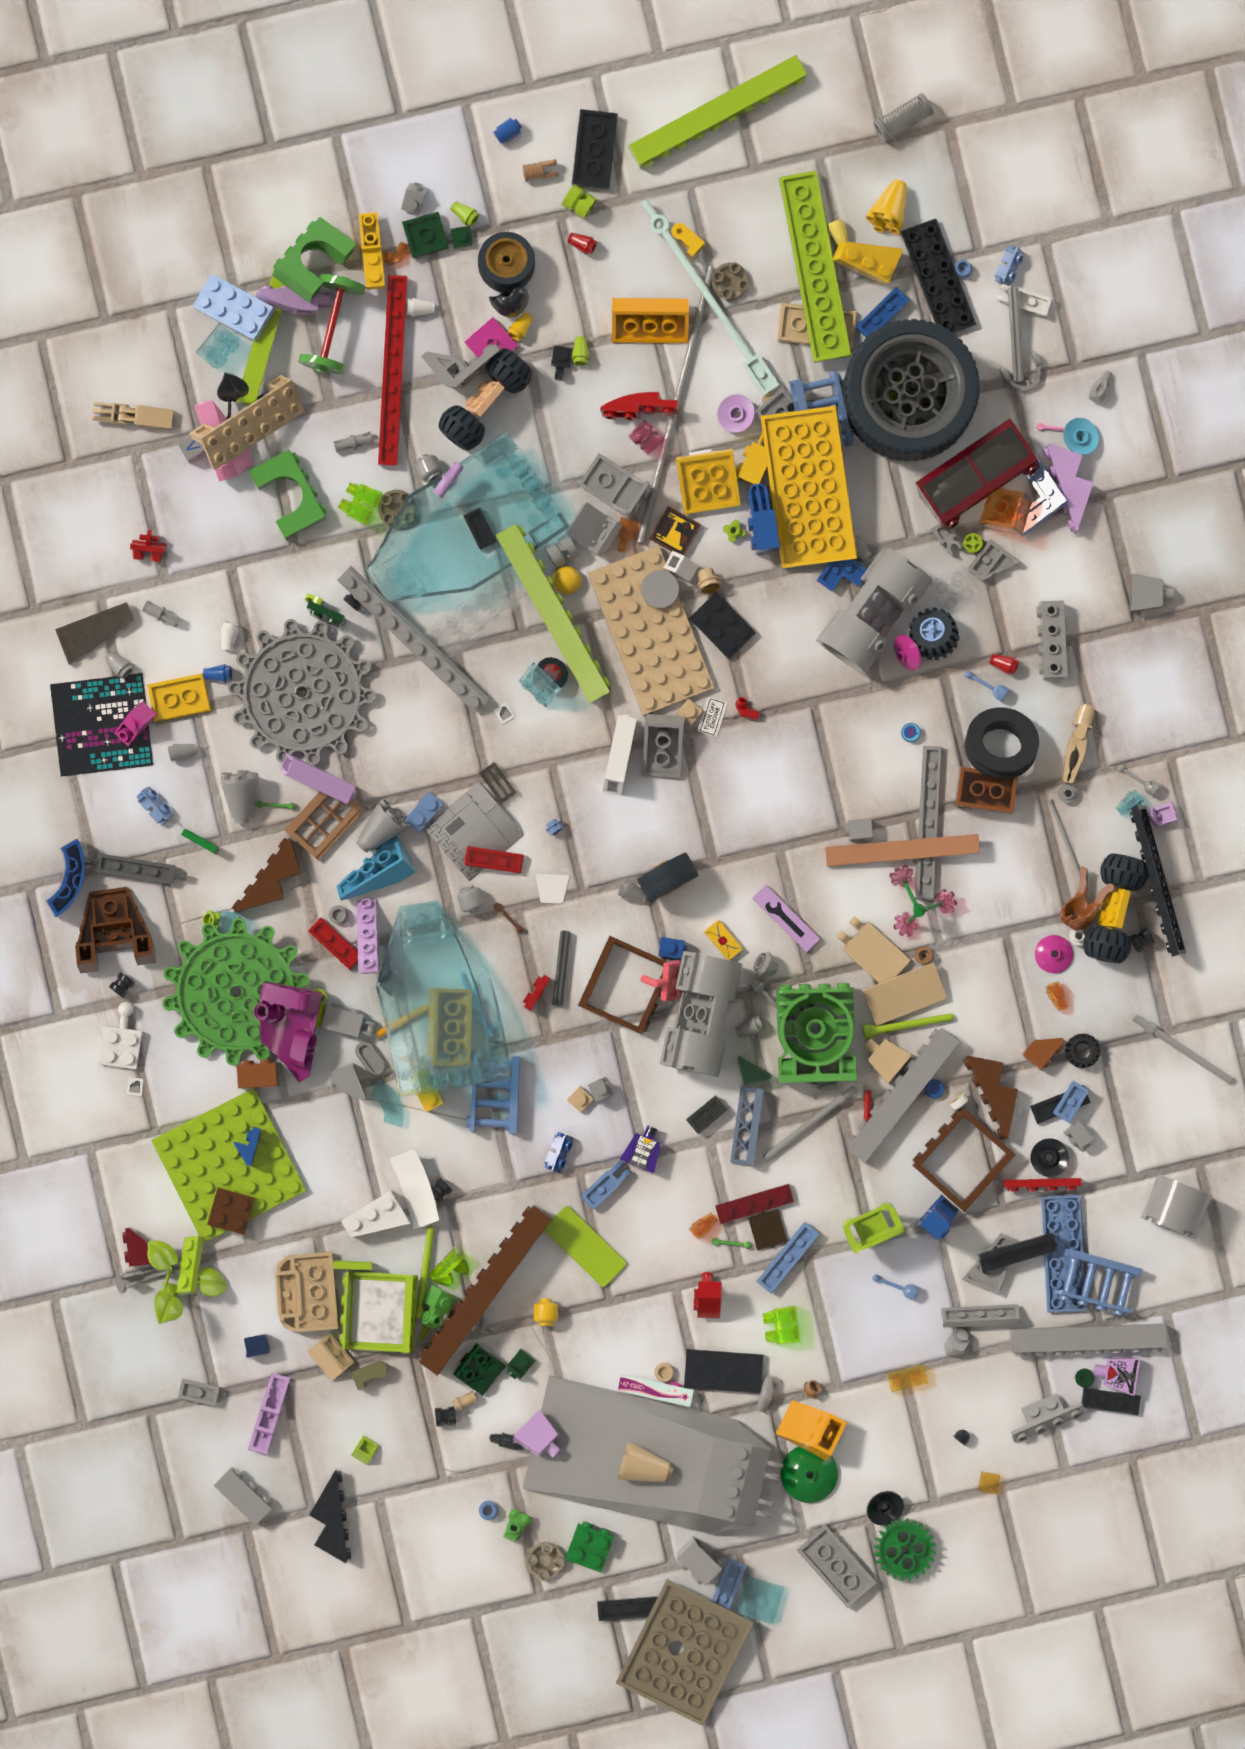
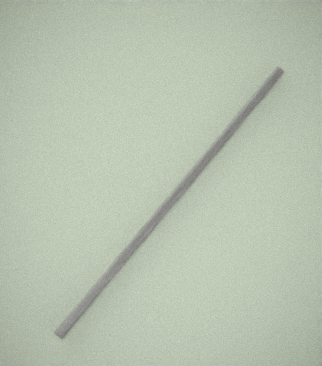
(672, 419)

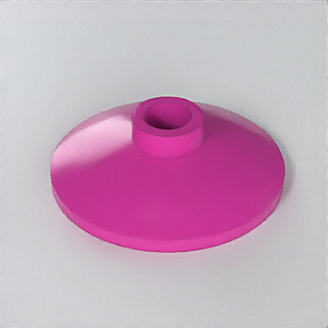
(907, 652)
(1044, 958)

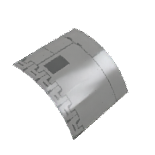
(473, 822)

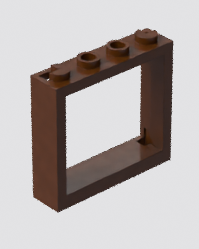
(651, 1007)
(933, 1143)

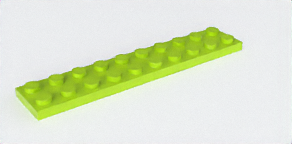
(815, 266)

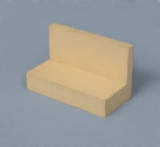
(330, 1356)

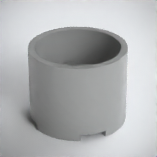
(1176, 1206)

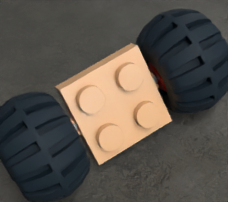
(461, 423)

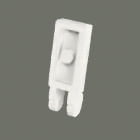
(1029, 301)

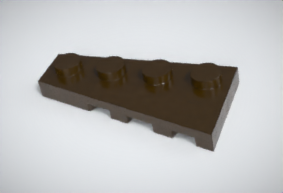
(89, 632)

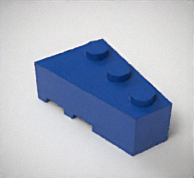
(938, 1218)

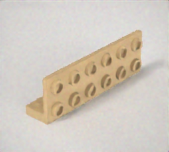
(251, 423)

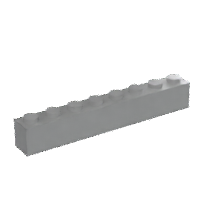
(902, 1095)
(1088, 1338)

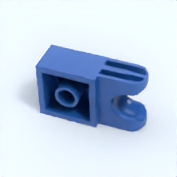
(762, 521)

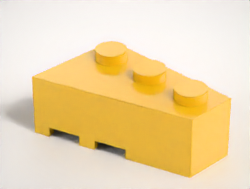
(869, 260)

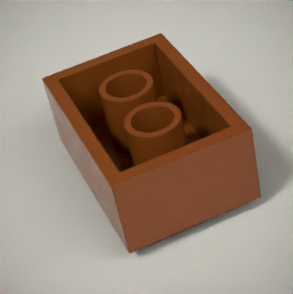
(985, 793)

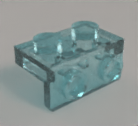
(218, 346)

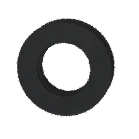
(996, 766)

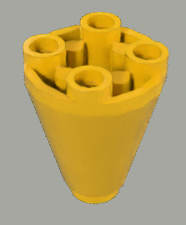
(889, 209)

